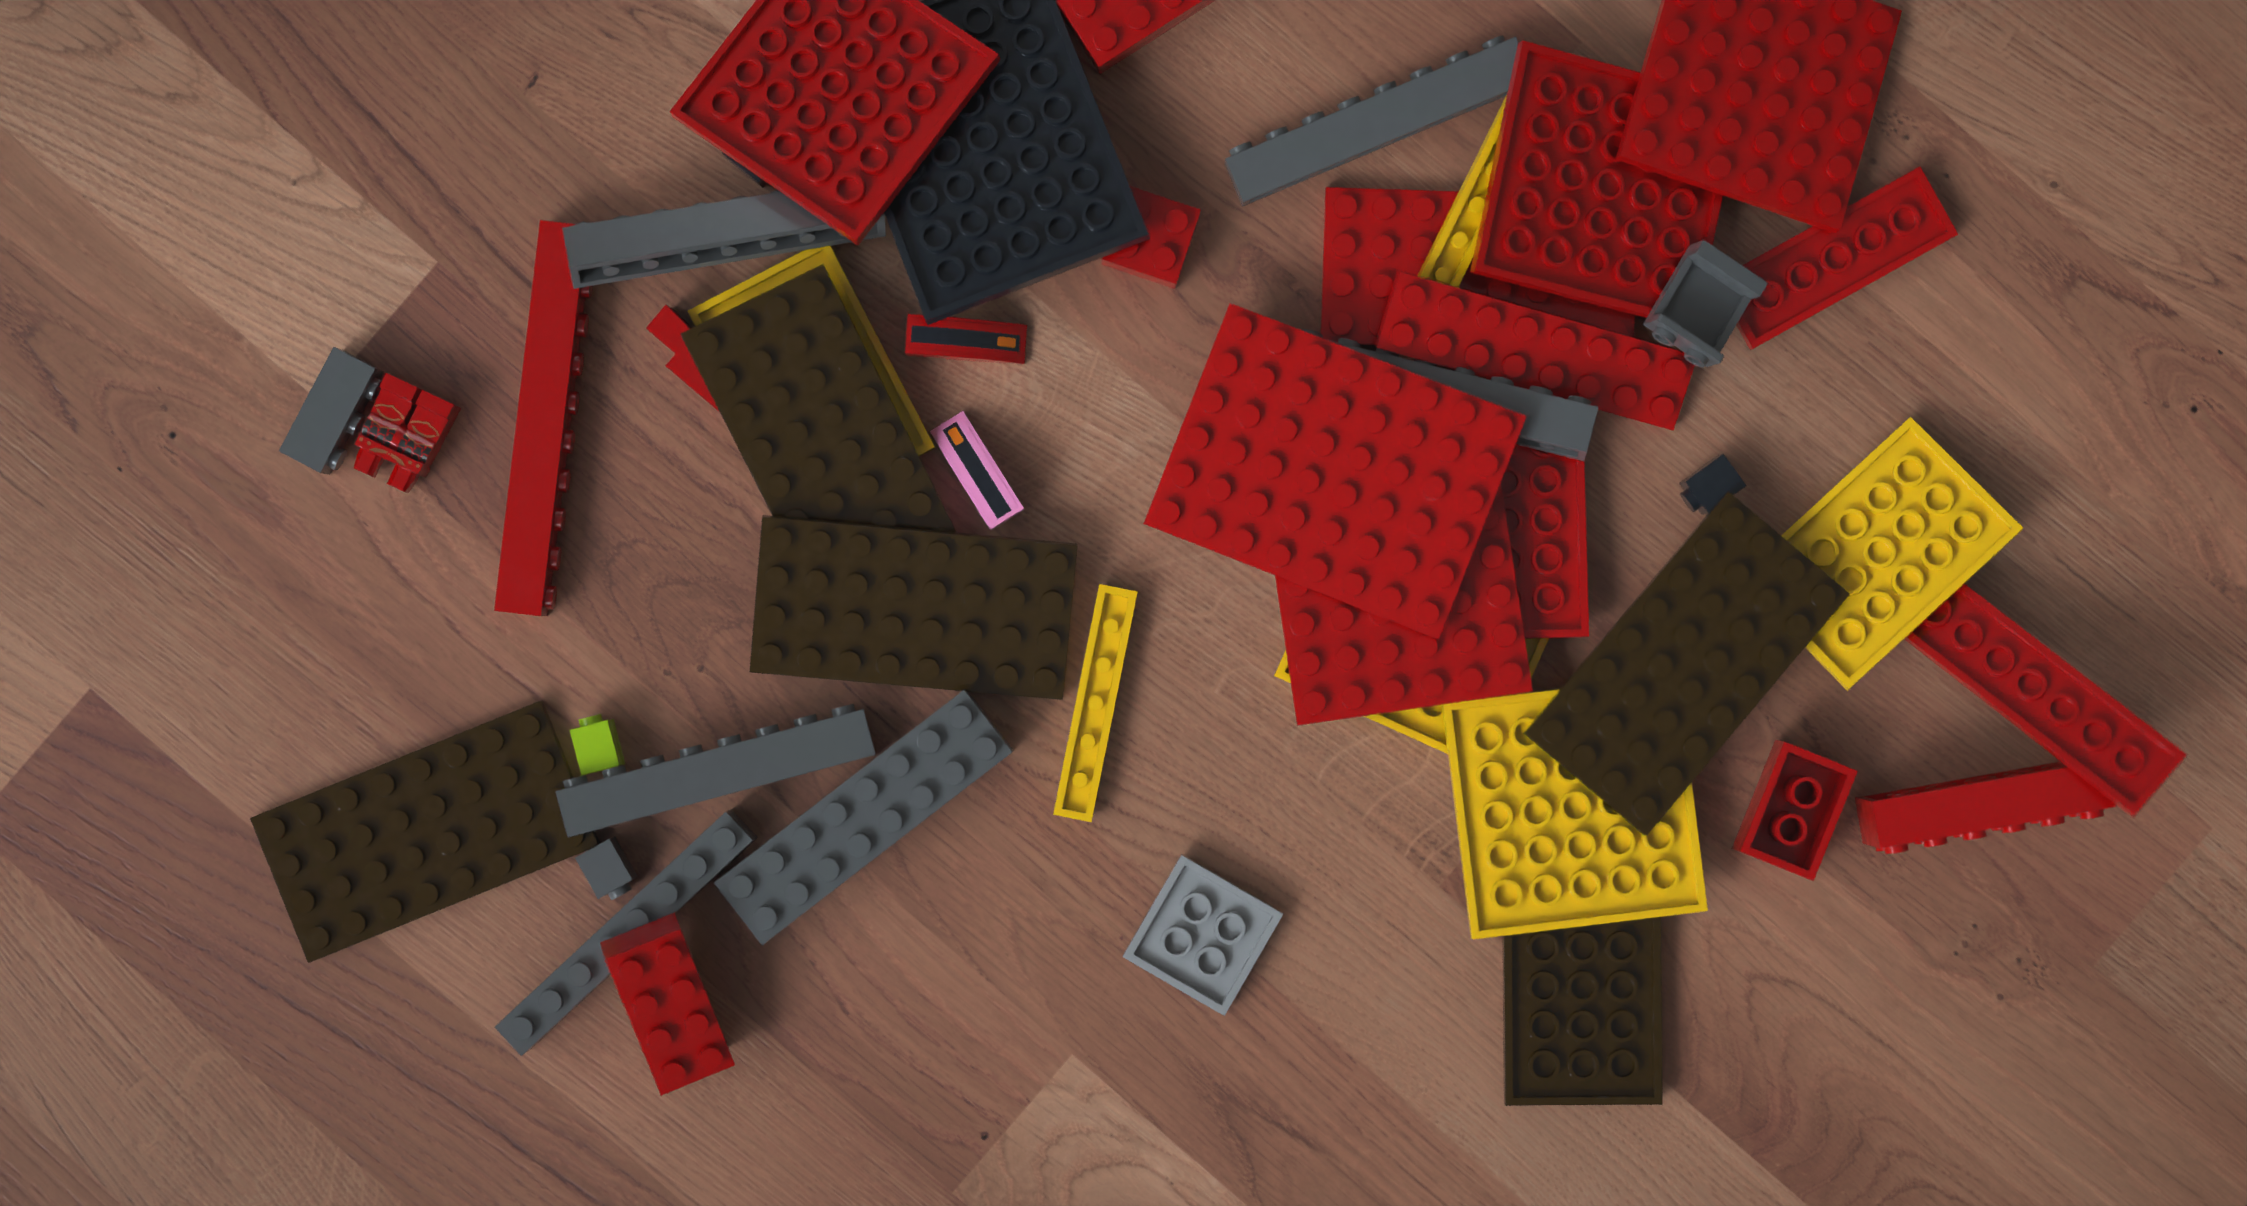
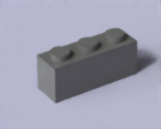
(332, 412)

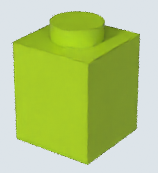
(596, 744)

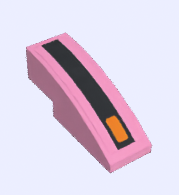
(977, 470)

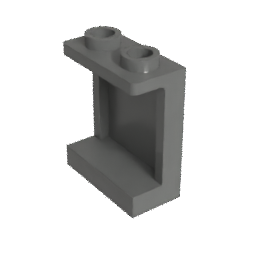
(1703, 303)

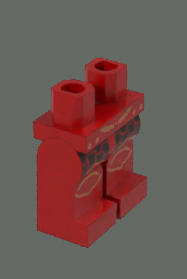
(404, 429)

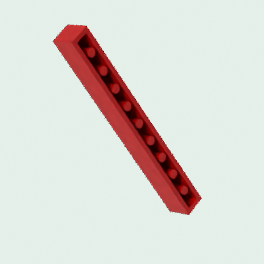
(543, 431)

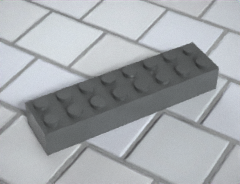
(864, 816)

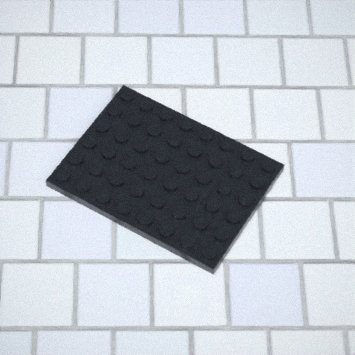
(1019, 176)

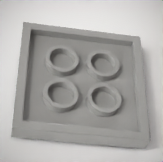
(1202, 935)

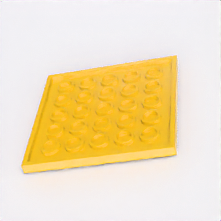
(1544, 845)

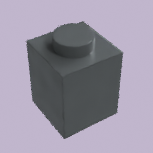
(607, 869)

